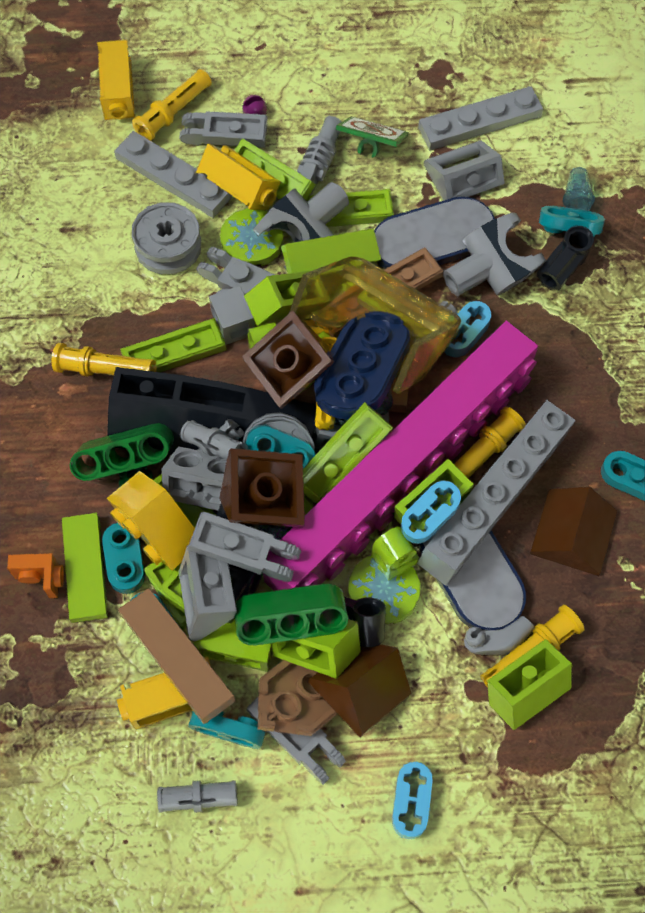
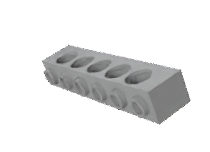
(495, 493)

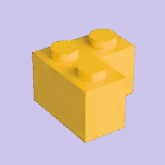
(153, 514)

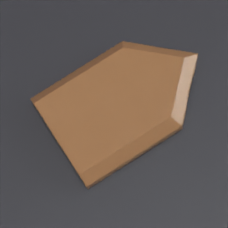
(290, 702)

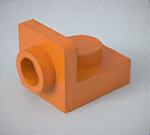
(33, 567)

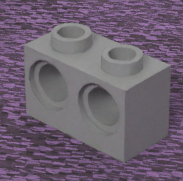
(194, 477)

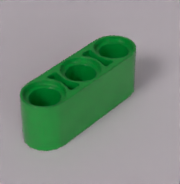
(110, 463)
(290, 614)

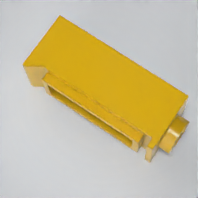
(116, 80)
(239, 177)
(151, 701)

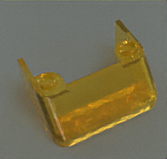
(357, 287)

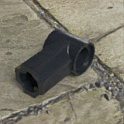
(566, 258)
(370, 616)

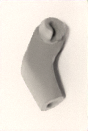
(498, 641)

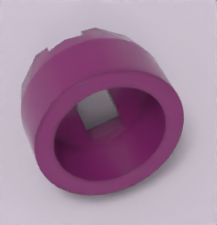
(254, 105)

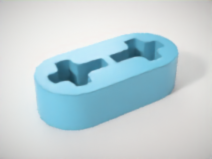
(473, 332)
(424, 506)
(421, 801)

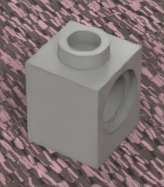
(231, 314)

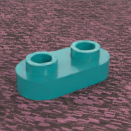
(560, 219)
(280, 442)
(633, 469)
(120, 556)
(240, 732)

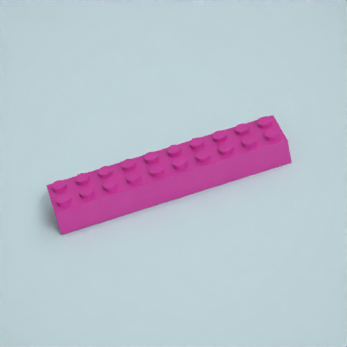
(406, 458)

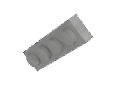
(480, 118)
(171, 174)

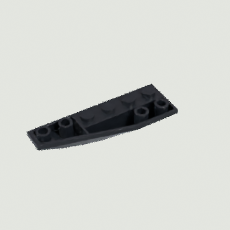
(173, 399)

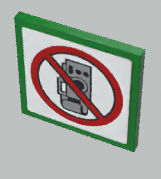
(372, 133)

